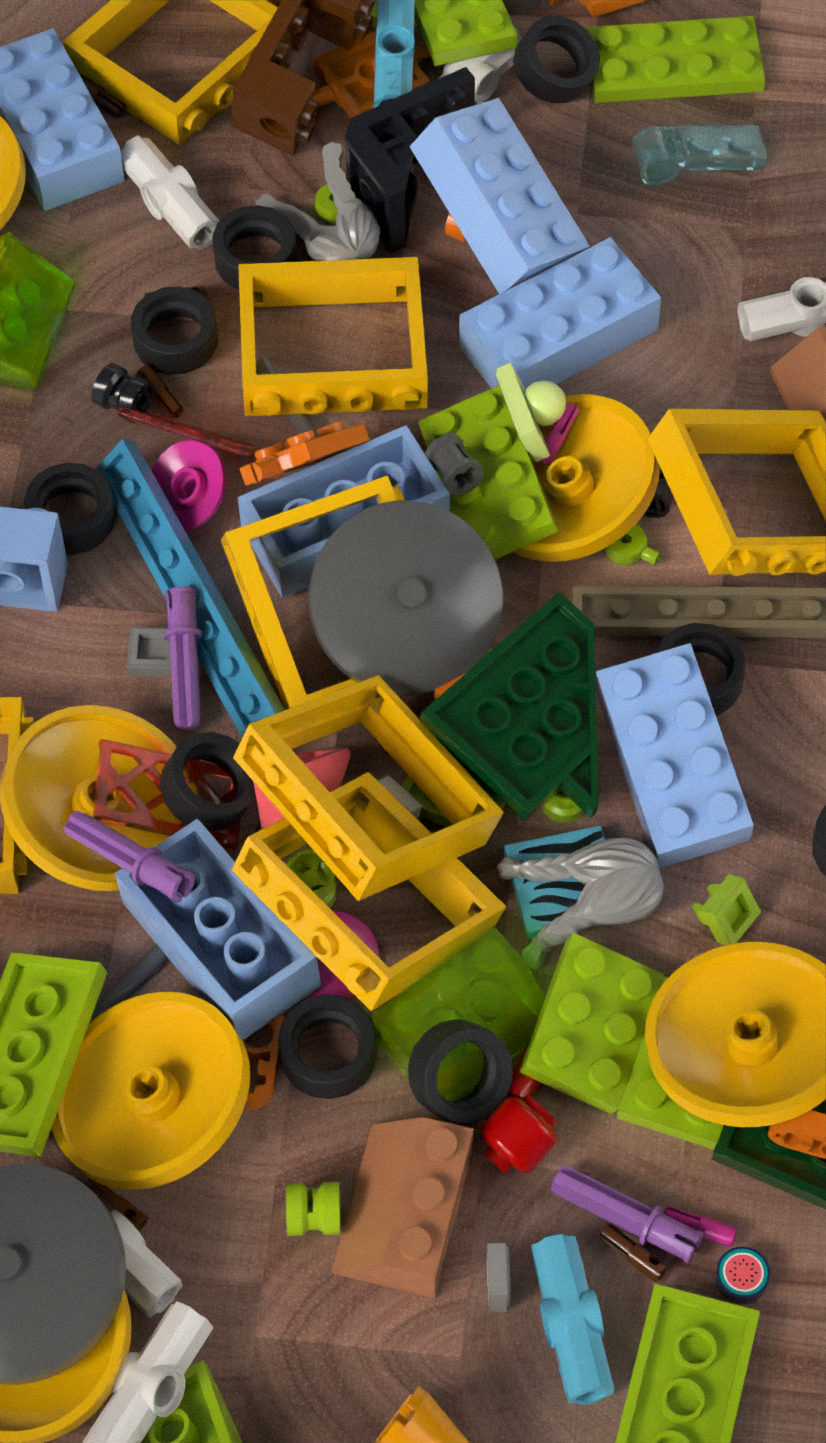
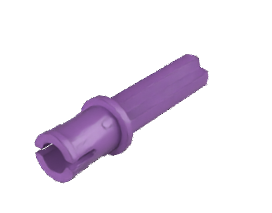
(183, 638)
(145, 864)
(627, 1213)

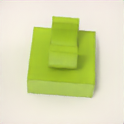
(728, 909)

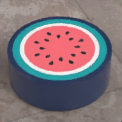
(742, 1275)

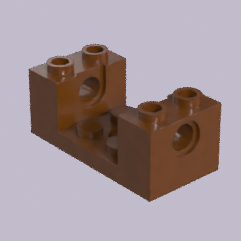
(268, 96)

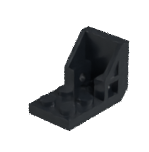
(381, 153)

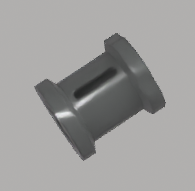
(458, 469)

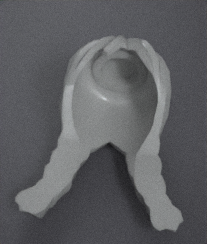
(355, 228)
(619, 888)

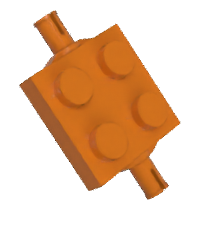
(351, 75)
(303, 451)

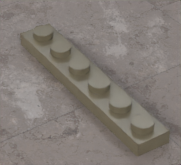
(739, 610)

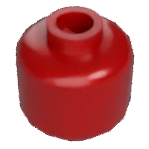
(519, 1134)

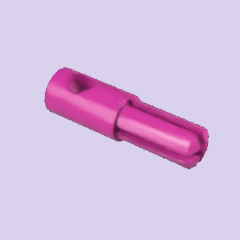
(556, 435)
(713, 1229)

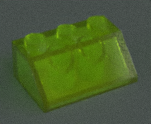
(31, 311)
(479, 985)

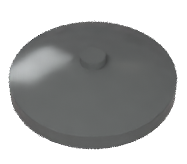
(405, 596)
(56, 1272)

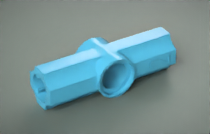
(393, 49)
(572, 1320)

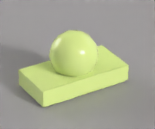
(531, 407)

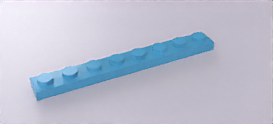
(176, 563)

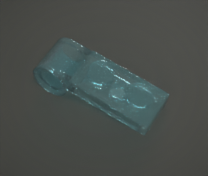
(667, 150)

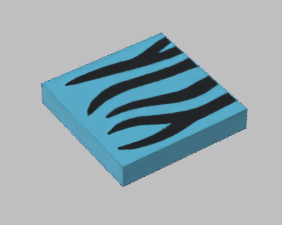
(544, 900)

